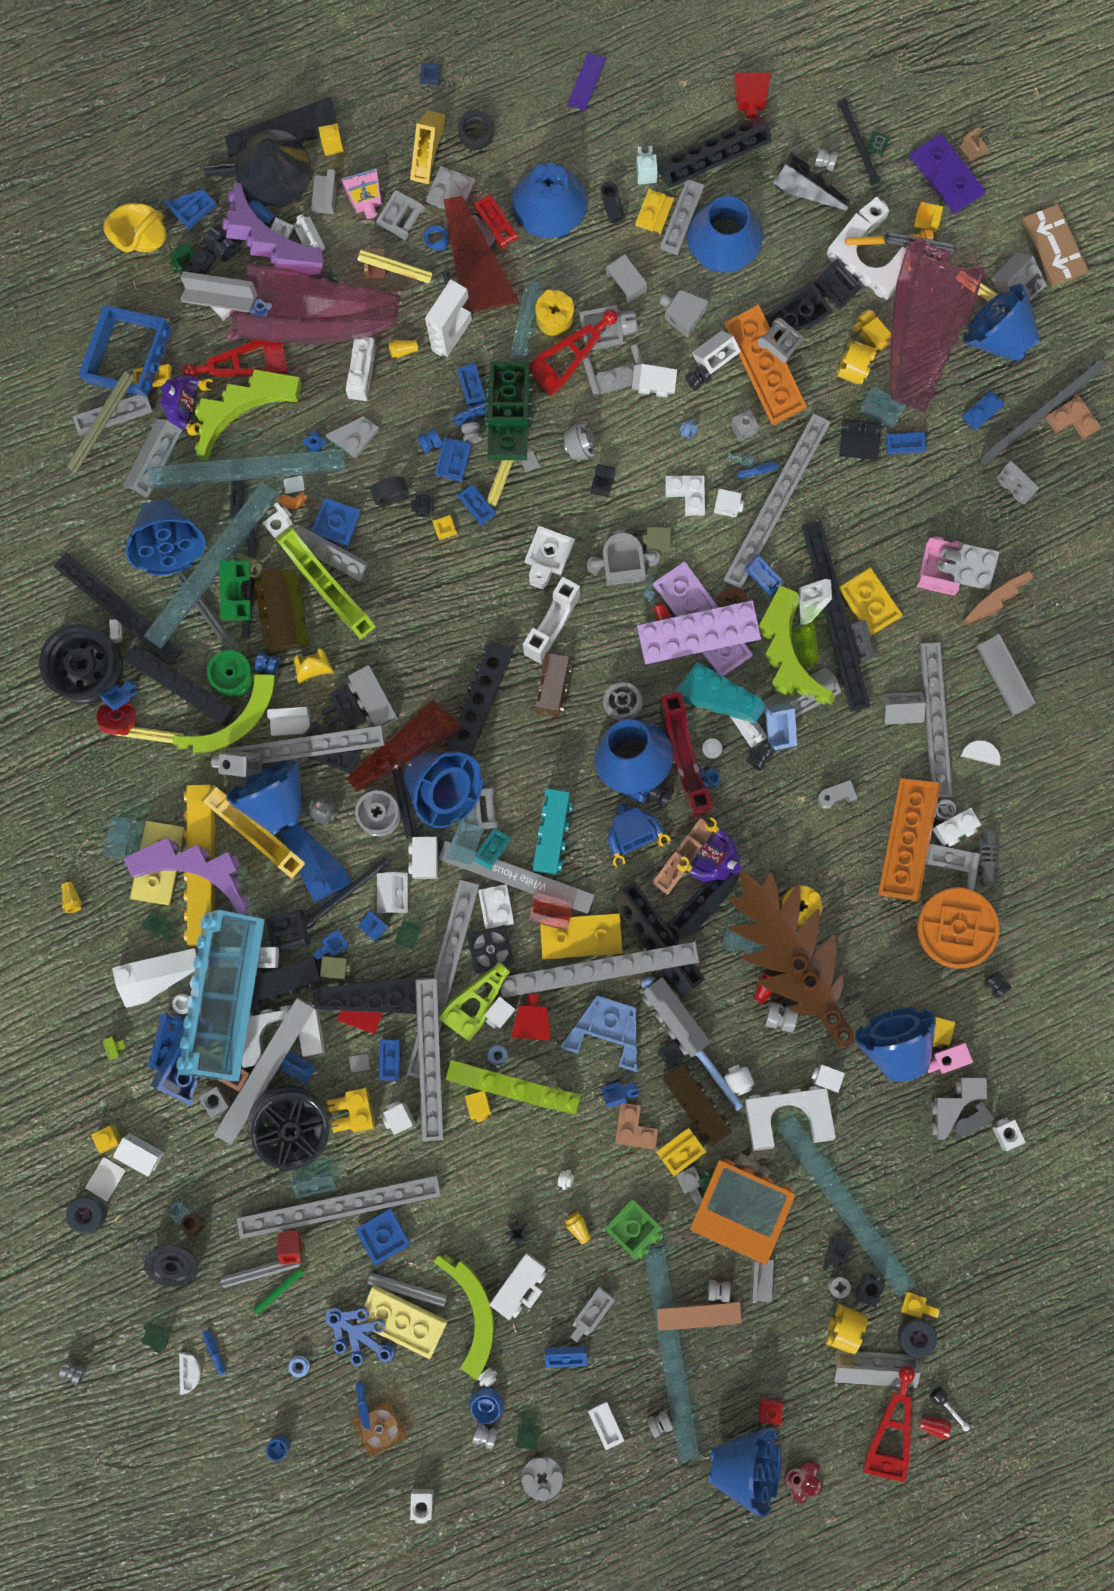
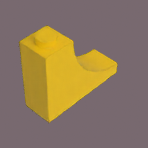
(427, 137)

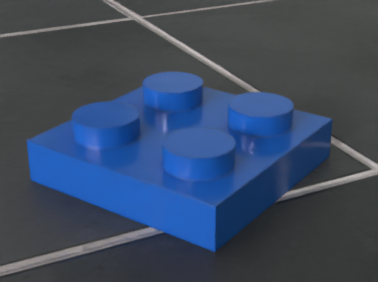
(336, 522)
(383, 1236)

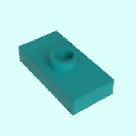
(492, 849)

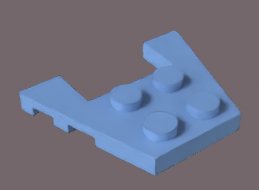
(609, 1022)

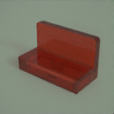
(551, 911)

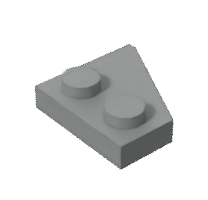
(354, 436)

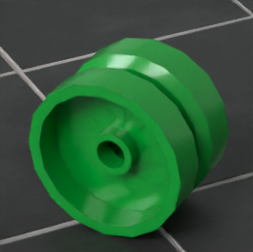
(220, 678)

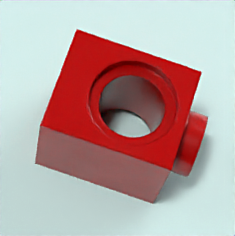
(289, 1247)
(770, 1410)

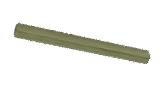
(100, 421)

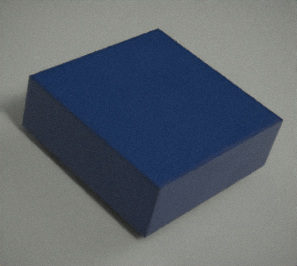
(430, 74)

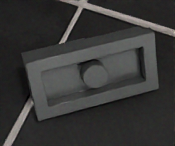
(862, 641)

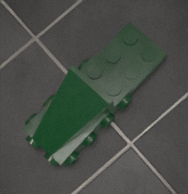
(508, 410)

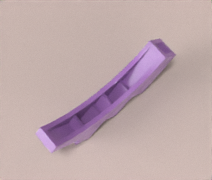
(283, 253)
(164, 857)

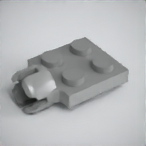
(611, 334)
(970, 565)

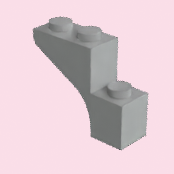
(948, 1109)

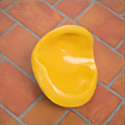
(135, 228)

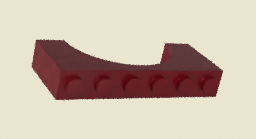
(693, 787)

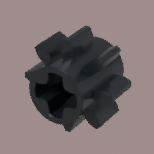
(422, 505)
(518, 1238)

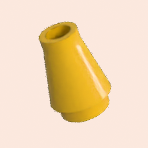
(400, 348)
(70, 898)
(577, 1226)

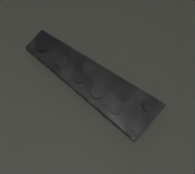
(300, 123)
(377, 996)

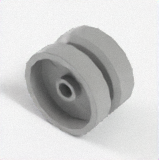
(372, 803)

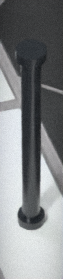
(843, 105)

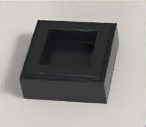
(671, 1054)

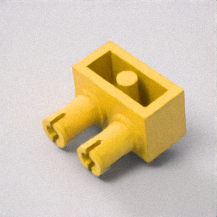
(359, 1108)

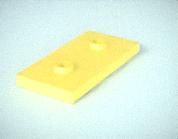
(157, 886)
(404, 1321)

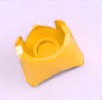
(312, 665)

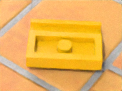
(654, 211)
(681, 1151)

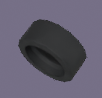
(475, 116)
(389, 490)

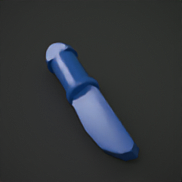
(763, 468)
(213, 1350)
(363, 1407)

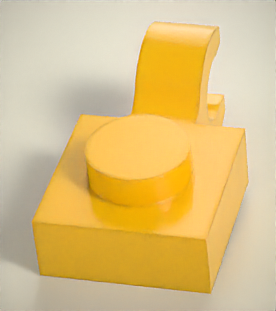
(916, 1306)

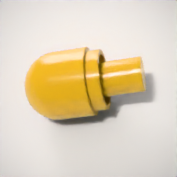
(863, 319)

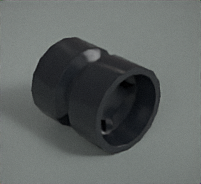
(222, 247)

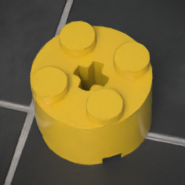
(556, 302)
(855, 362)
(810, 900)
(846, 1329)

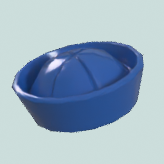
(486, 1405)

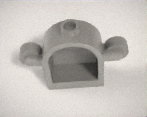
(623, 560)

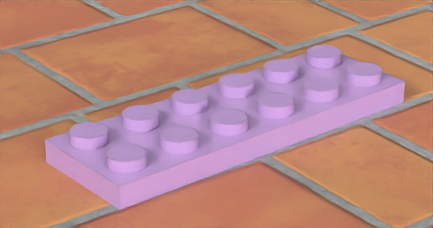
(687, 596)
(698, 632)

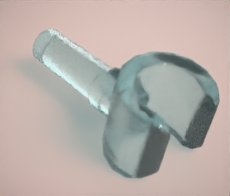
(747, 462)
(648, 593)

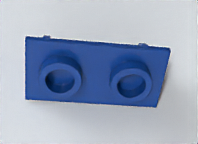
(297, 1067)

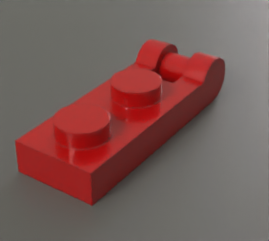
(495, 221)

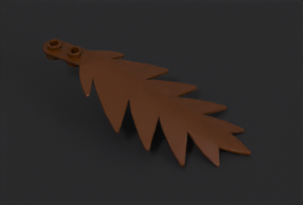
(805, 977)

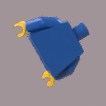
(632, 831)

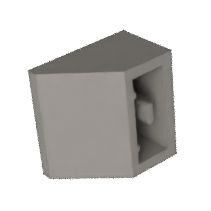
(1020, 269)

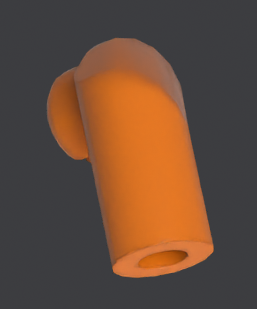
(292, 502)

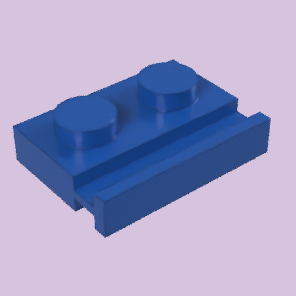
(453, 459)

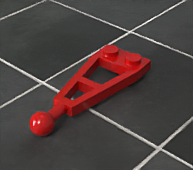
(273, 354)
(546, 375)
(884, 1464)

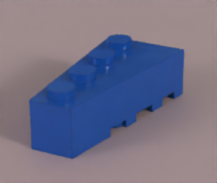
(167, 1076)

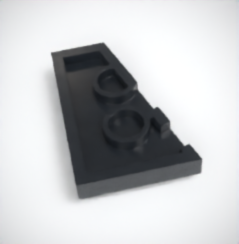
(343, 761)

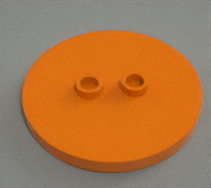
(958, 928)

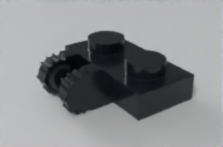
(346, 706)

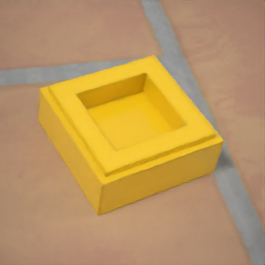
(444, 527)

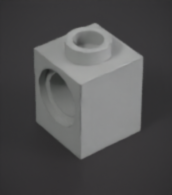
(744, 425)
(221, 1107)

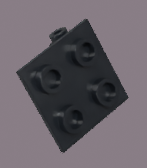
(860, 439)

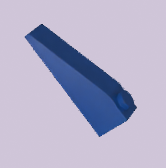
(321, 870)

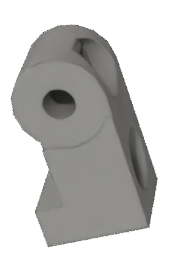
(836, 793)

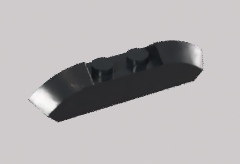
(701, 906)

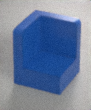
(373, 926)

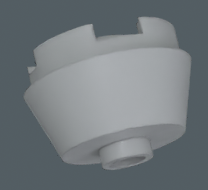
(579, 442)
(622, 701)

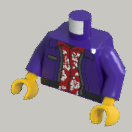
(179, 400)
(715, 857)

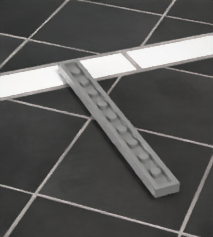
(777, 499)
(450, 954)
(600, 969)
(338, 1207)

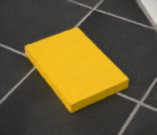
(870, 601)

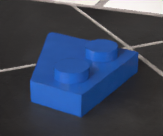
(191, 207)

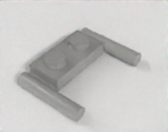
(612, 379)
(954, 860)

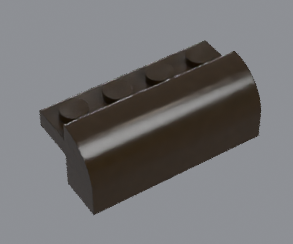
(280, 611)

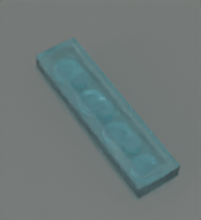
(525, 317)

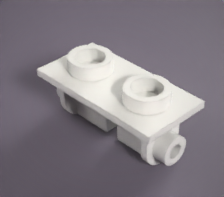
(307, 233)
(751, 732)

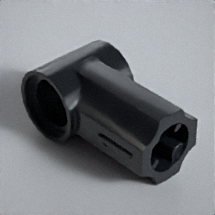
(612, 203)

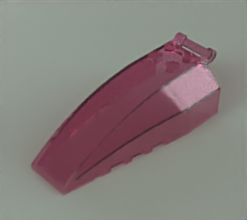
(312, 310)
(927, 318)

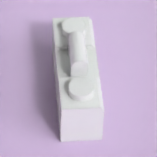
(361, 368)
(511, 1294)

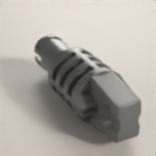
(988, 857)

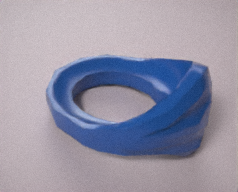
(442, 244)

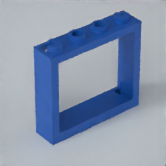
(100, 340)

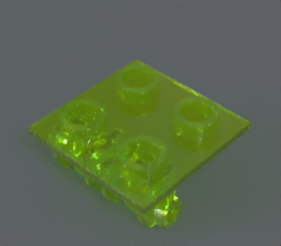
(806, 645)

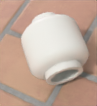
(739, 1080)

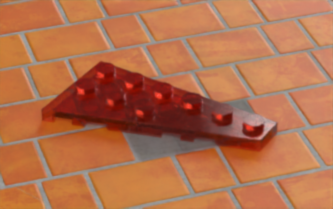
(475, 261)
(416, 736)

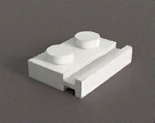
(496, 906)

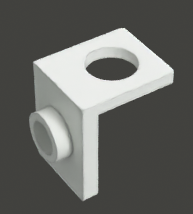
(283, 515)

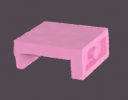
(930, 576)

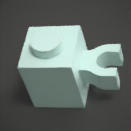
(646, 167)

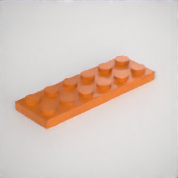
(768, 374)
(909, 839)

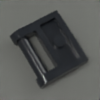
(833, 288)
(285, 925)

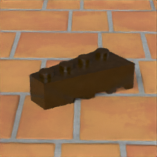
(696, 1104)

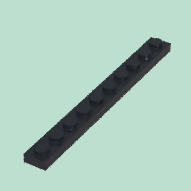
(836, 618)

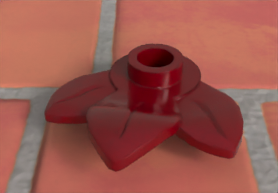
(806, 1483)

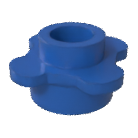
(261, 312)
(320, 442)
(710, 777)

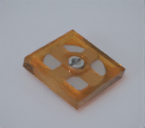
(385, 1429)

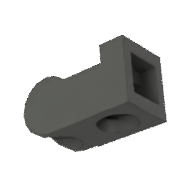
(974, 1121)

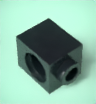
(870, 1299)

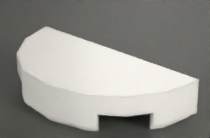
(982, 751)
(189, 1372)

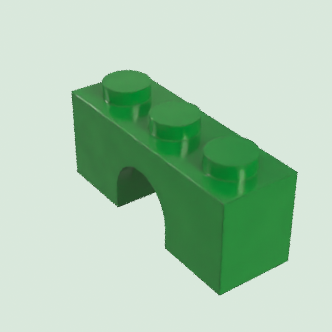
(232, 604)

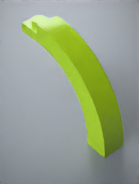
(239, 728)
(483, 1314)

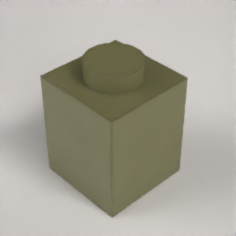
(657, 539)
(335, 968)

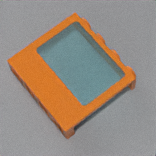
(743, 1211)

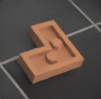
(1074, 413)
(630, 1133)

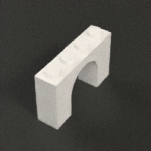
(881, 279)
(448, 319)
(541, 640)
(310, 1035)
(812, 1102)

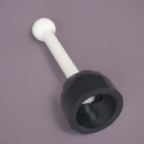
(940, 1398)

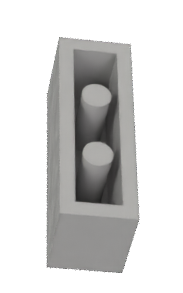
(371, 697)

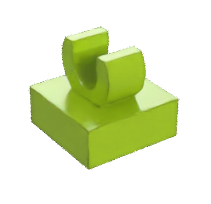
(112, 1048)

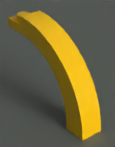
(257, 835)

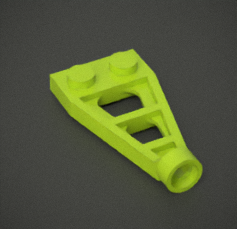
(459, 1020)

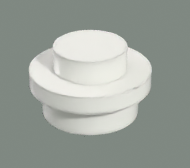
(712, 748)
(180, 1004)
(565, 1179)
(487, 1378)

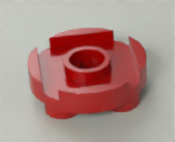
(116, 726)

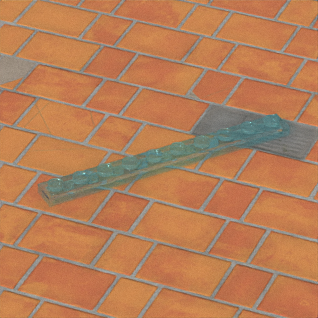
(246, 468)
(209, 566)
(845, 1206)
(672, 1359)

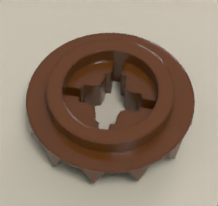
(729, 594)

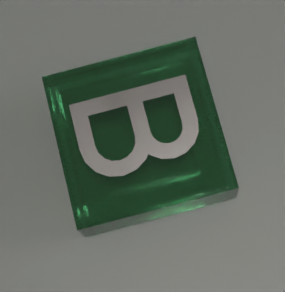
(877, 143)

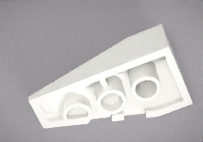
(147, 978)

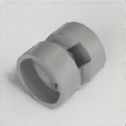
(780, 1016)

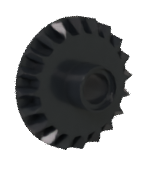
(171, 1265)

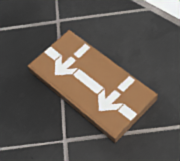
(1054, 245)

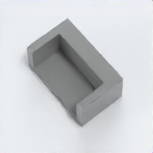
(627, 278)

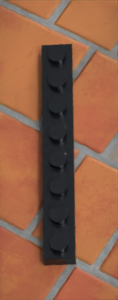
(114, 605)

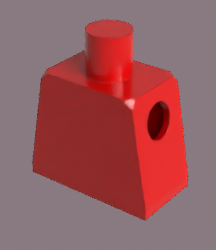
(751, 92)
(531, 1020)

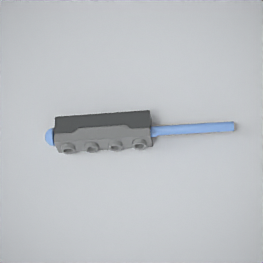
(683, 1028)

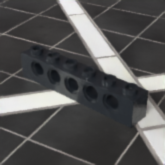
(714, 151)
(492, 652)
(654, 935)

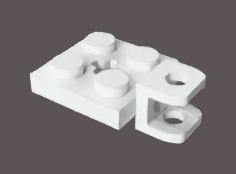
(543, 564)

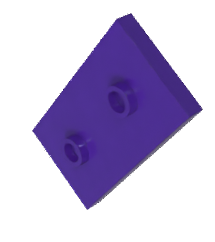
(947, 174)

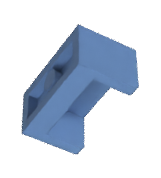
(781, 726)

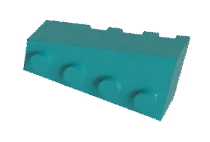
(714, 692)
(551, 832)

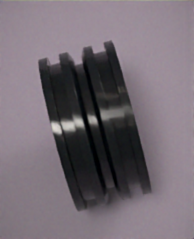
(70, 639)
(268, 1107)

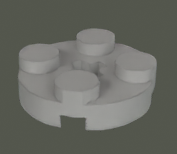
(543, 1490)

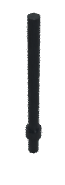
(251, 543)
(310, 921)

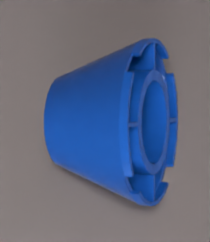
(723, 251)
(636, 773)
(443, 786)
(899, 1042)

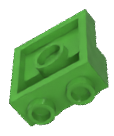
(635, 1230)

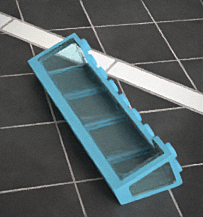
(220, 996)

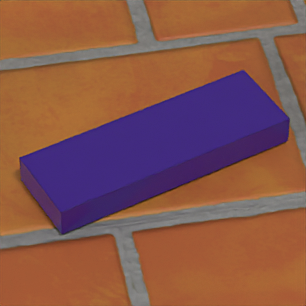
(586, 81)

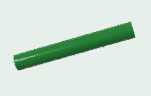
(278, 1290)

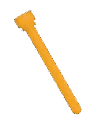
(926, 234)

